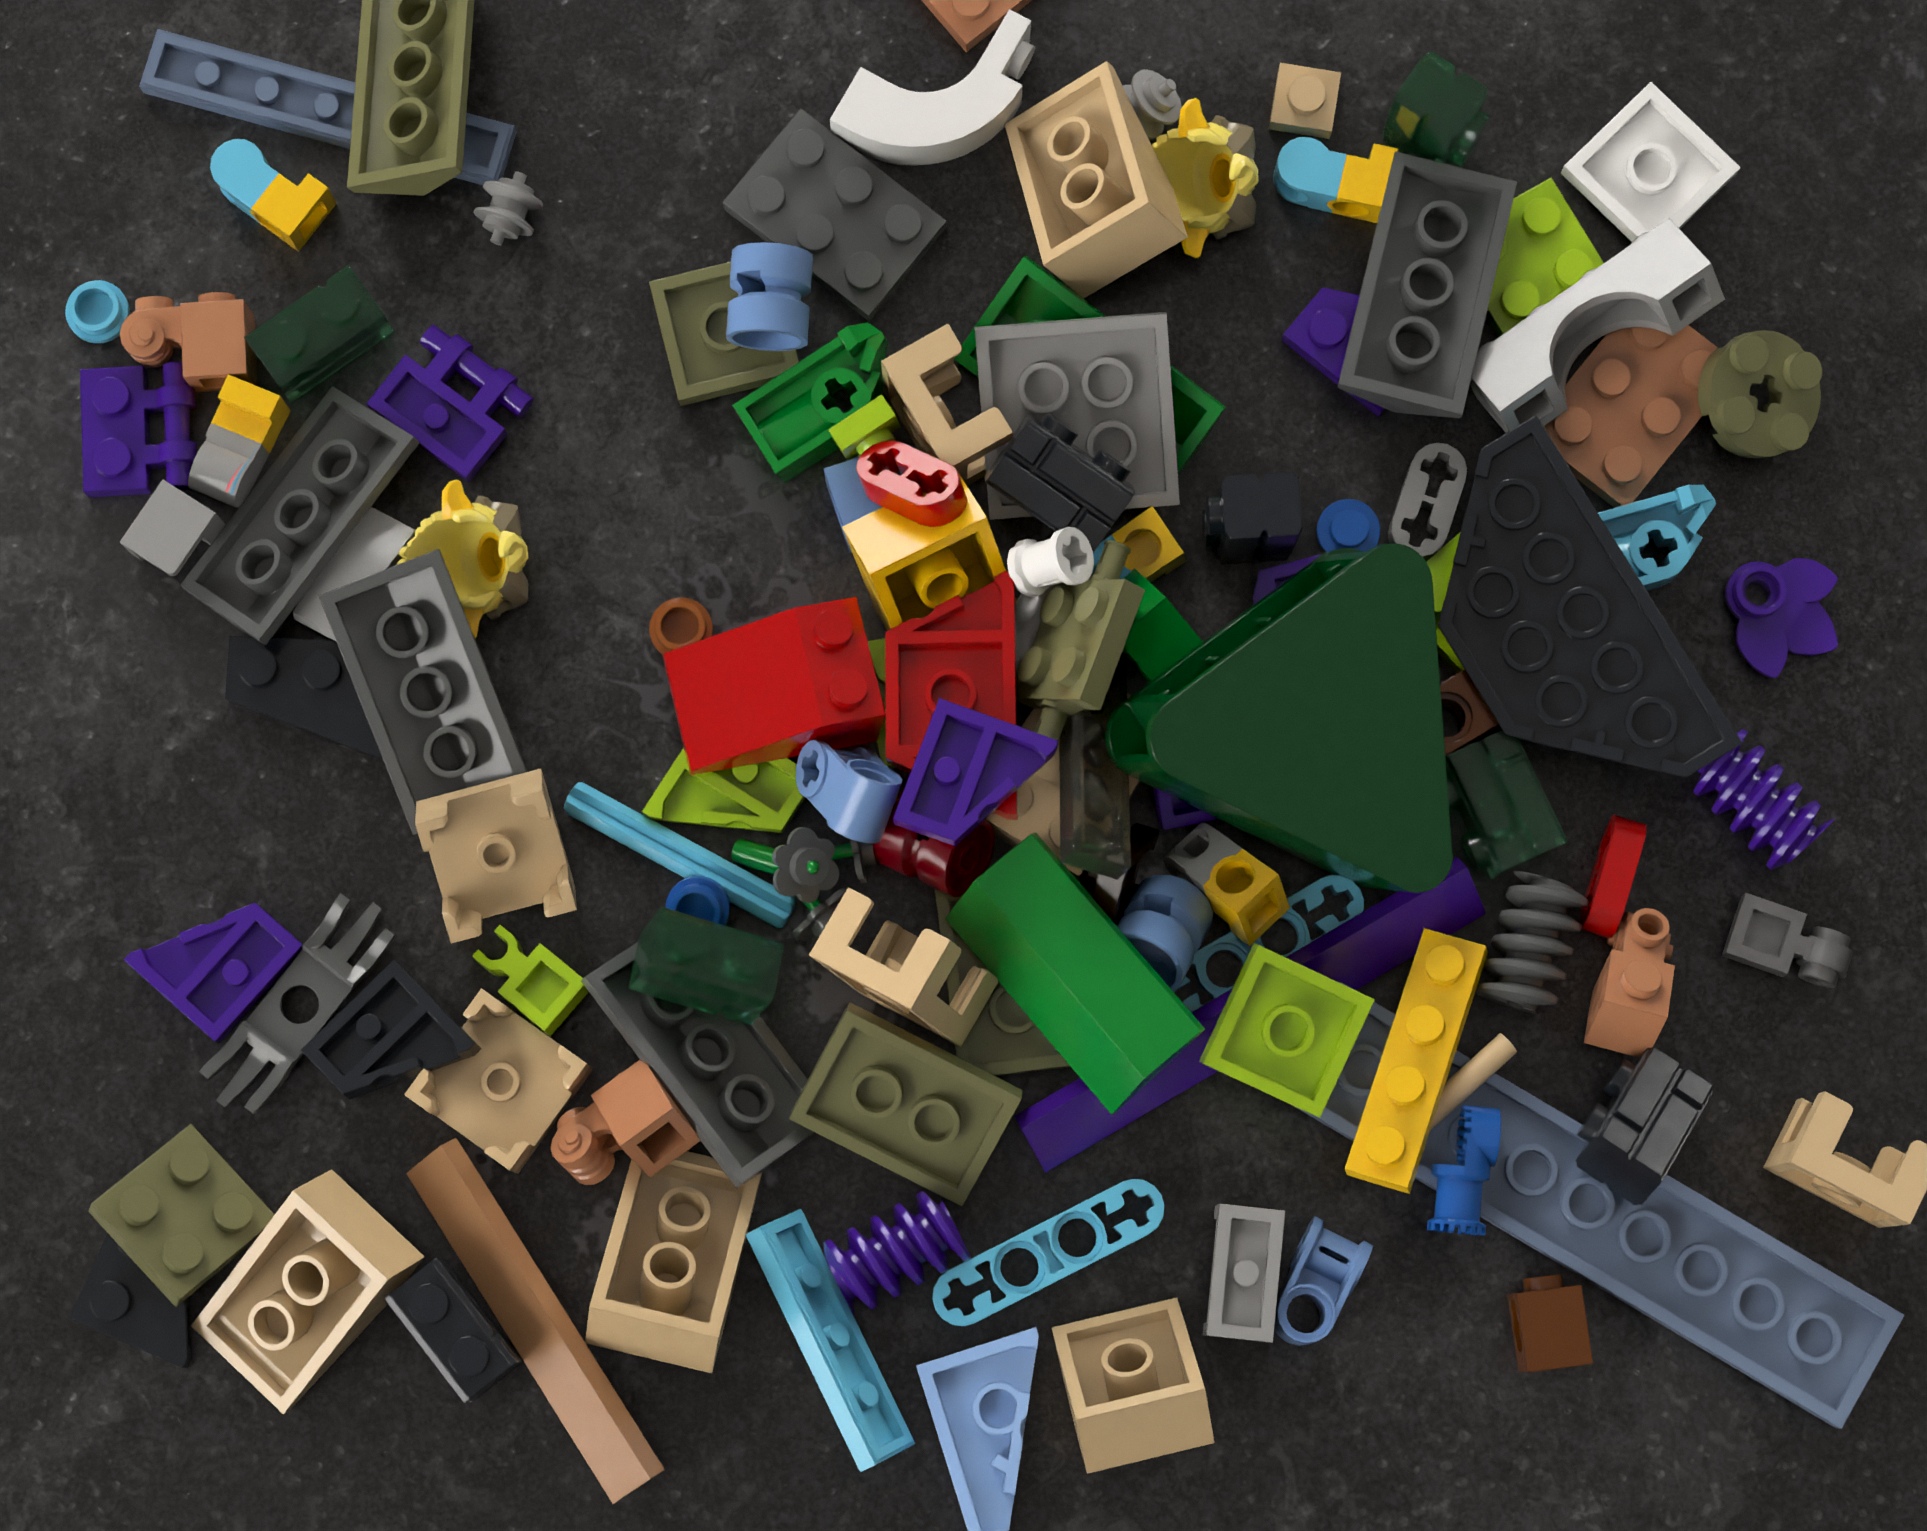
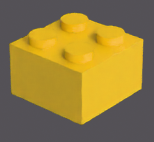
(921, 566)

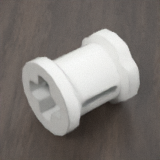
(1060, 559)

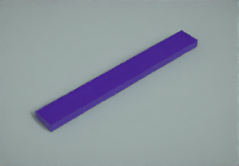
(1347, 954)

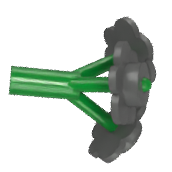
(804, 869)

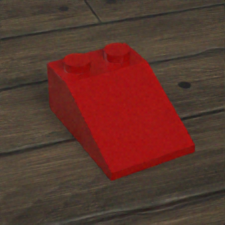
(776, 687)

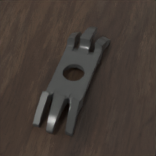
(267, 1027)

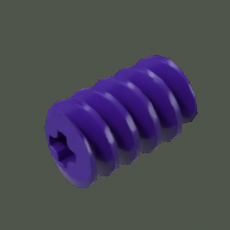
(1761, 803)
(894, 1251)

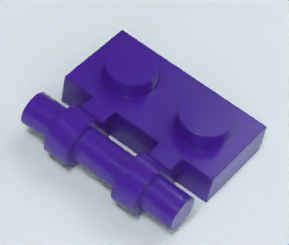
(437, 416)
(117, 429)

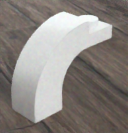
(941, 124)

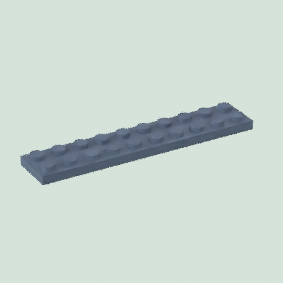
(1667, 1258)

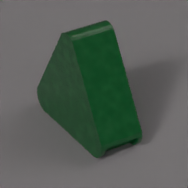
(1312, 722)

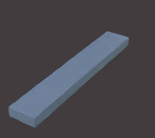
(291, 99)

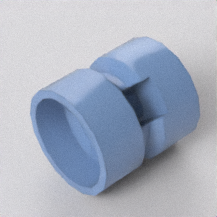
(769, 291)
(1167, 924)

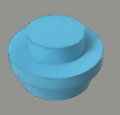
(97, 311)

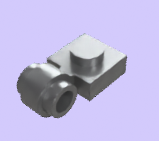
(1770, 937)

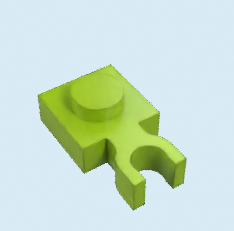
(865, 428)
(537, 984)

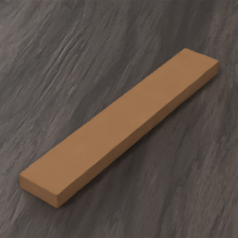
(534, 1320)

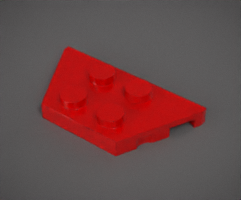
(956, 655)

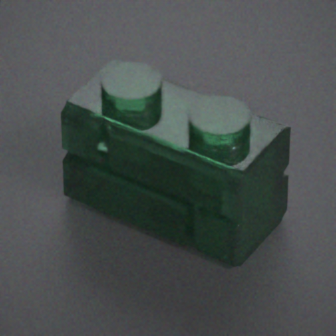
(1437, 113)
(319, 334)
(1501, 805)
(706, 966)

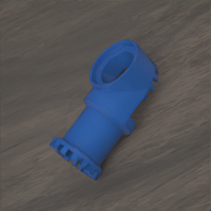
(1462, 1184)

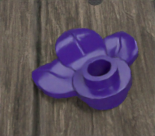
(1790, 616)

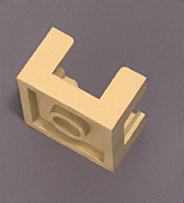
(913, 387)
(495, 852)
(903, 970)
(508, 1090)
(1805, 1158)

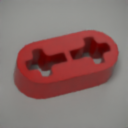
(904, 493)
(1612, 876)

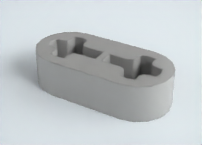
(1441, 507)

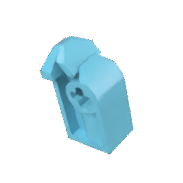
(1666, 519)

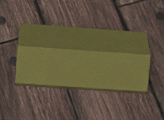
(410, 95)

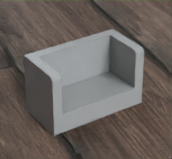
(1245, 1273)

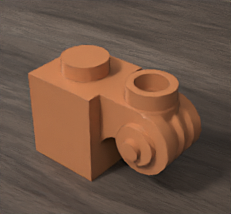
(205, 331)
(1634, 986)
(626, 1115)

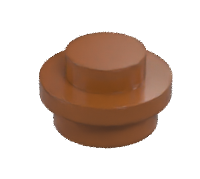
(679, 624)

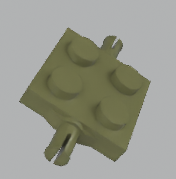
(1079, 643)

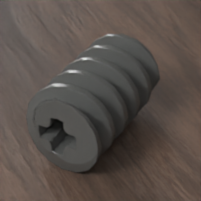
(1531, 943)

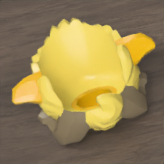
(1210, 174)
(480, 550)

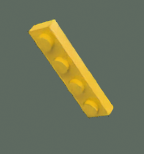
(1416, 1061)

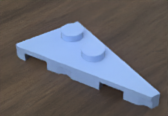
(980, 1420)

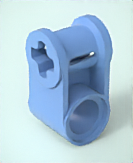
(848, 789)
(1320, 1279)

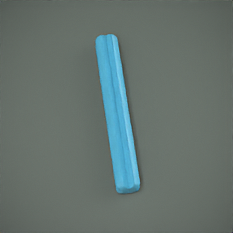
(677, 853)

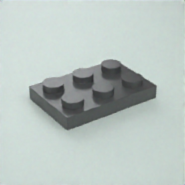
(838, 207)

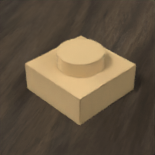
(1304, 100)

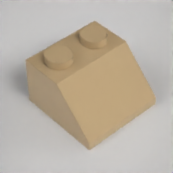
(1133, 1385)

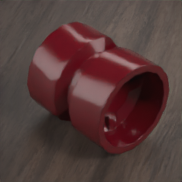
(933, 861)

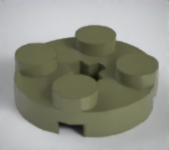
(1792, 387)

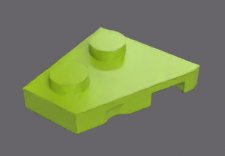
(740, 797)

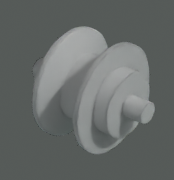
(1153, 101)
(508, 208)

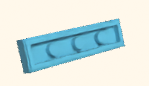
(830, 1339)

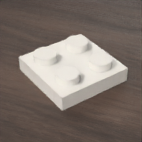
(1649, 166)

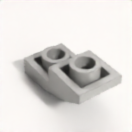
(366, 551)

